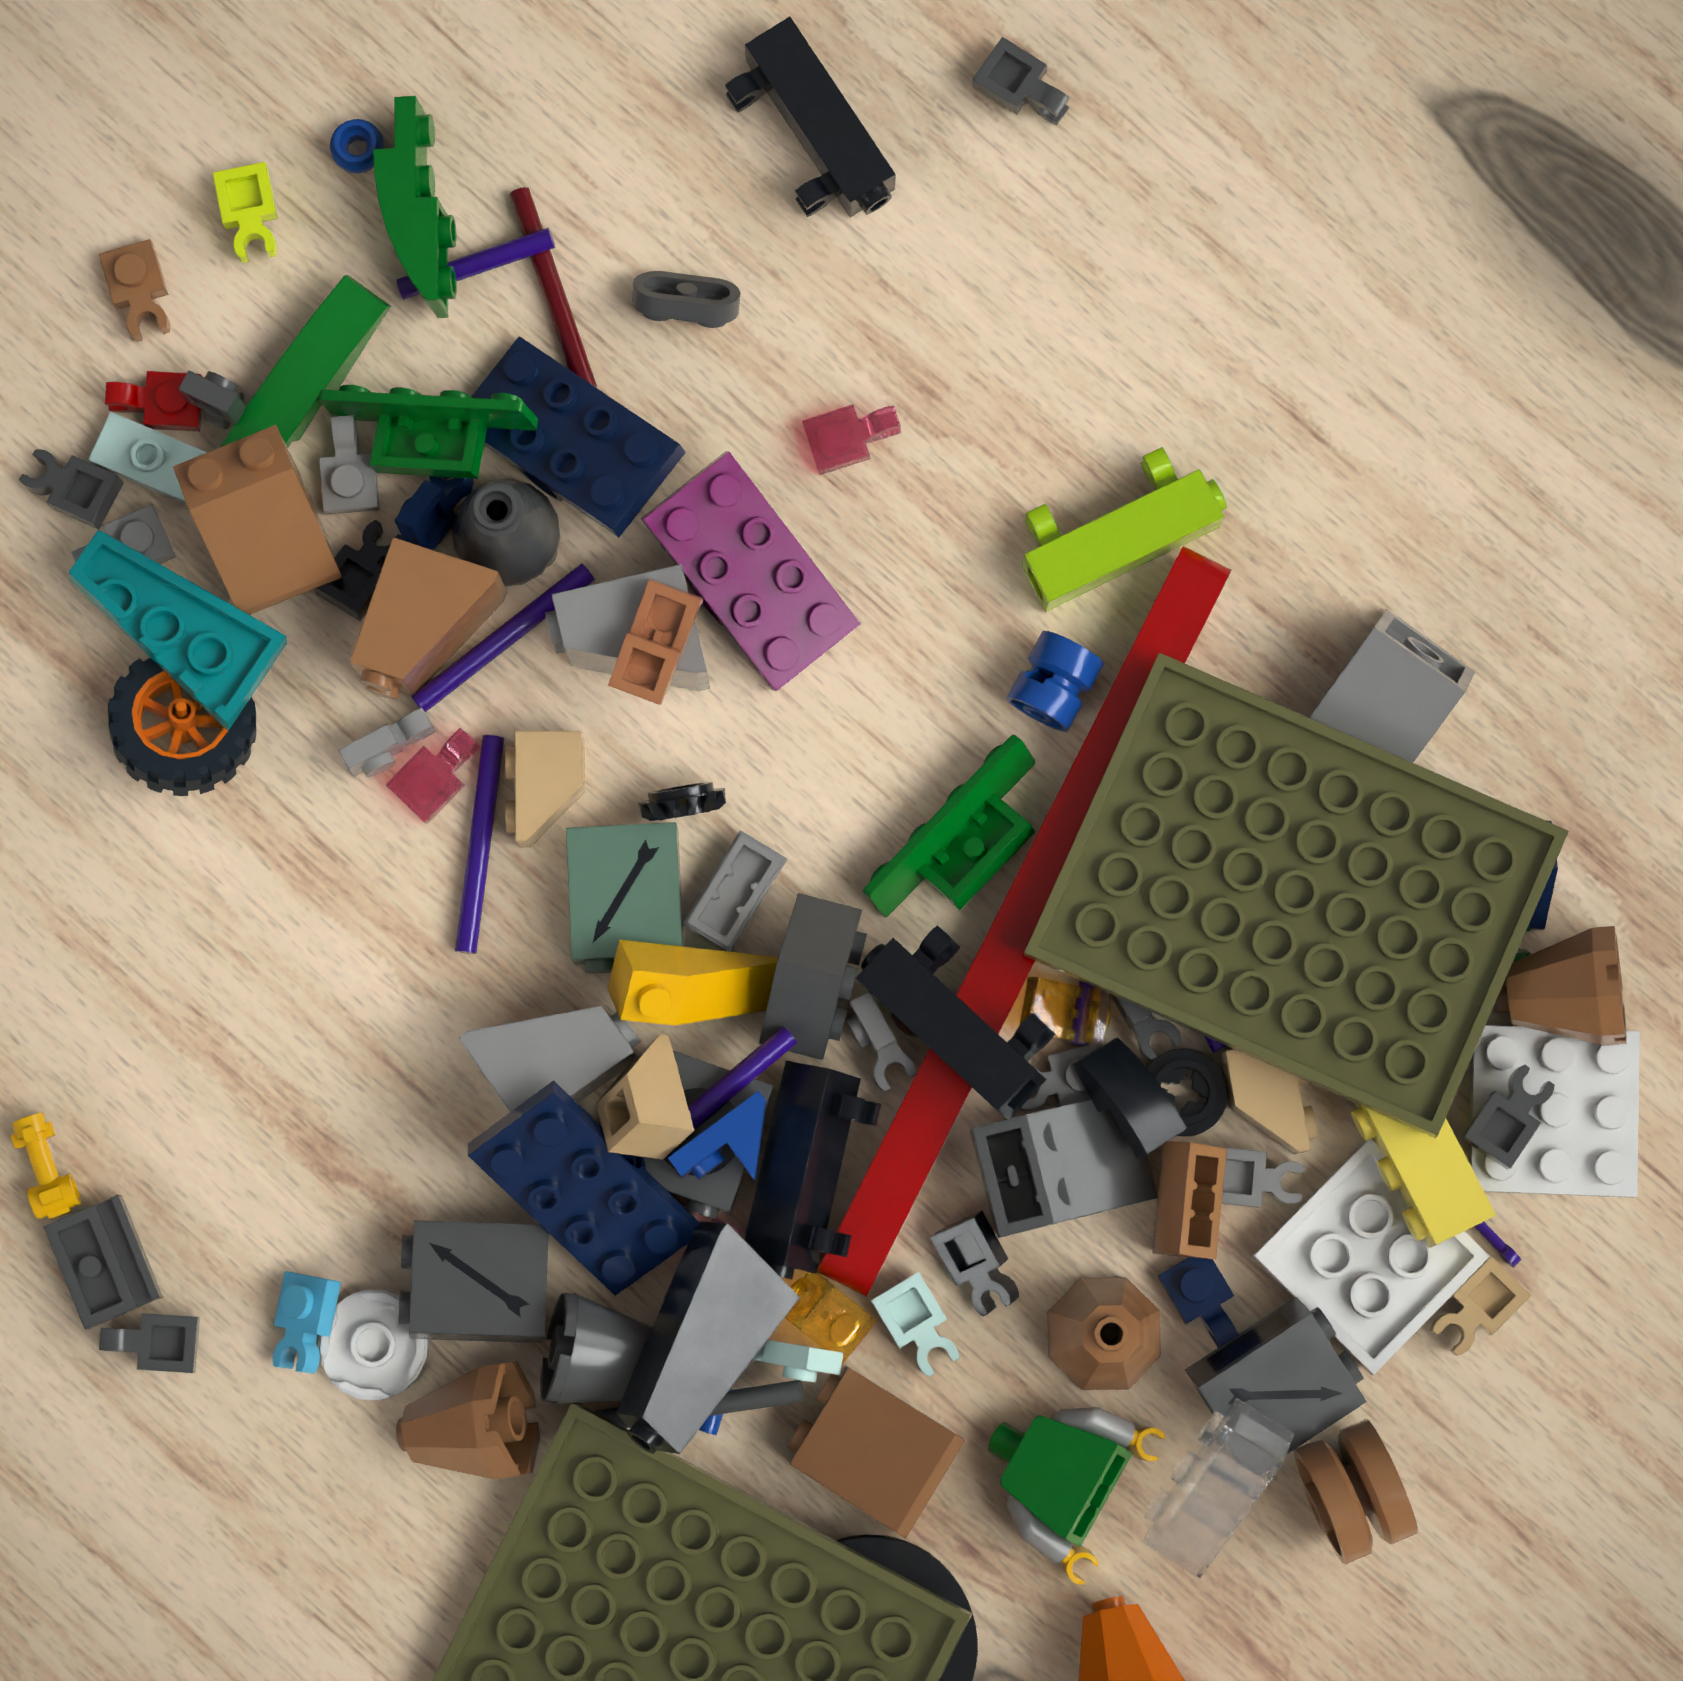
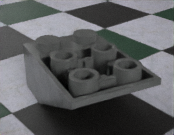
(1058, 1167)

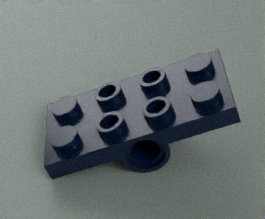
(584, 440)
(587, 1198)

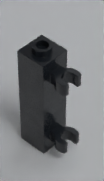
(819, 118)
(950, 1027)
(803, 1167)

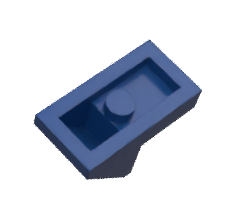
(738, 1129)

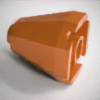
(1122, 1645)

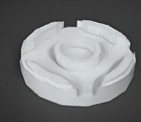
(369, 1349)

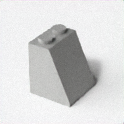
(595, 619)
(1395, 689)
(572, 1048)

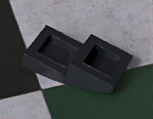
(1137, 1101)

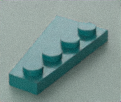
(187, 631)

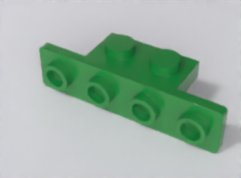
(429, 432)
(964, 839)

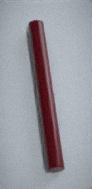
(552, 289)

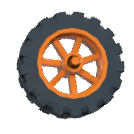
(168, 768)

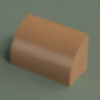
(1189, 1200)

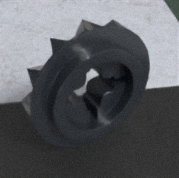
(682, 801)
(1206, 1080)

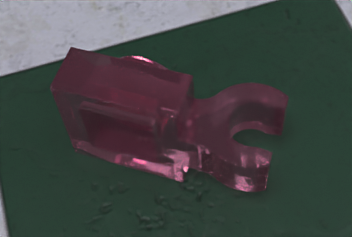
(841, 438)
(429, 780)

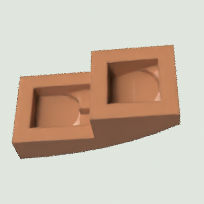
(655, 641)

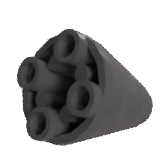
(516, 545)

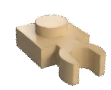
(1484, 1301)

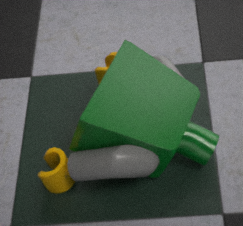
(1064, 1476)

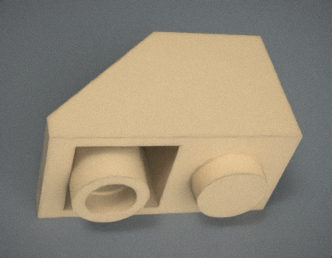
(547, 780)
(1269, 1100)
(646, 1105)

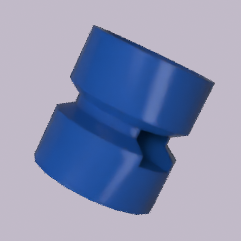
(1055, 680)

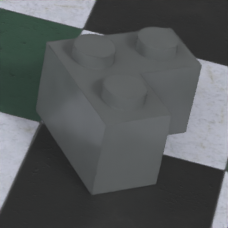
(814, 974)

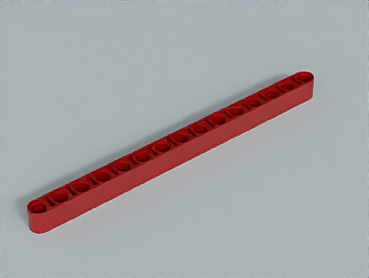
(1000, 963)

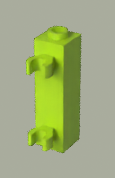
(1123, 538)

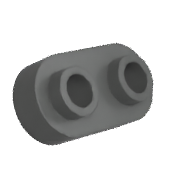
(686, 298)

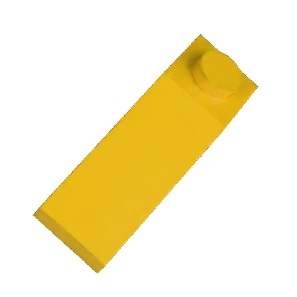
(687, 983)

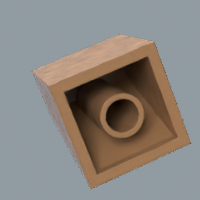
(257, 521)
(421, 617)
(874, 1450)

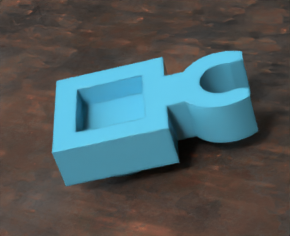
(305, 1310)

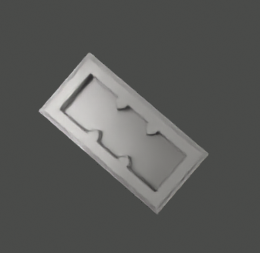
(735, 891)

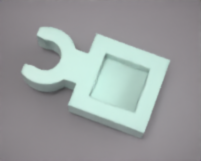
(911, 1315)
(800, 1361)

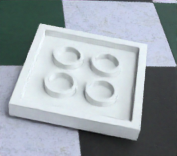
(1586, 1125)
(1362, 1264)

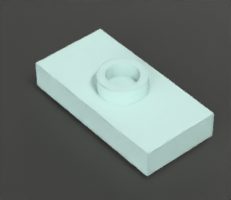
(141, 455)

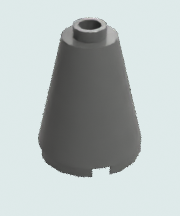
(590, 1352)

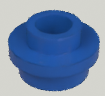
(347, 134)

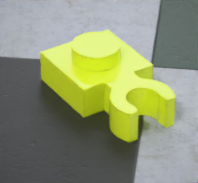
(247, 202)

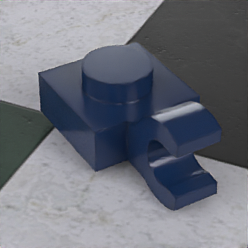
(430, 512)
(1197, 1291)

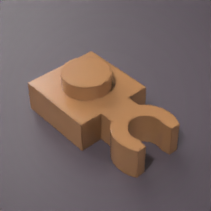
(135, 281)

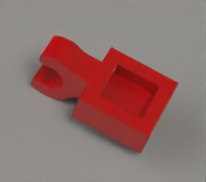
(159, 401)

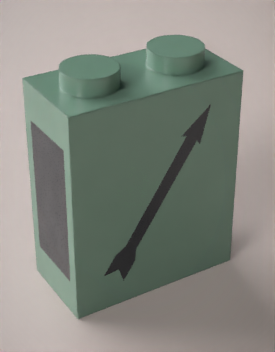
(622, 888)

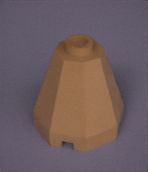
(1570, 989)
(1076, 1338)
(474, 1424)

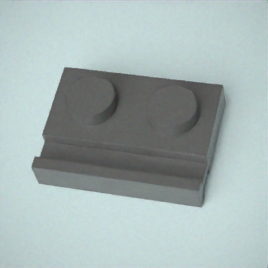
(103, 1262)

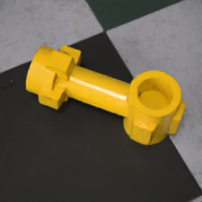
(53, 1194)

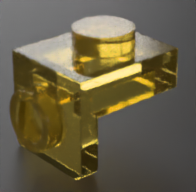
(1055, 1004)
(828, 1315)

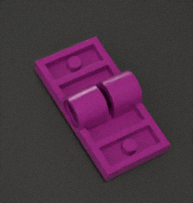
(750, 571)

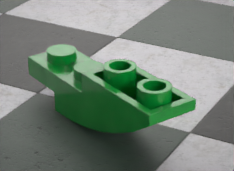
(410, 211)

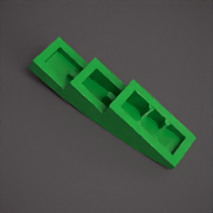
(313, 362)

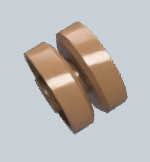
(1362, 1488)

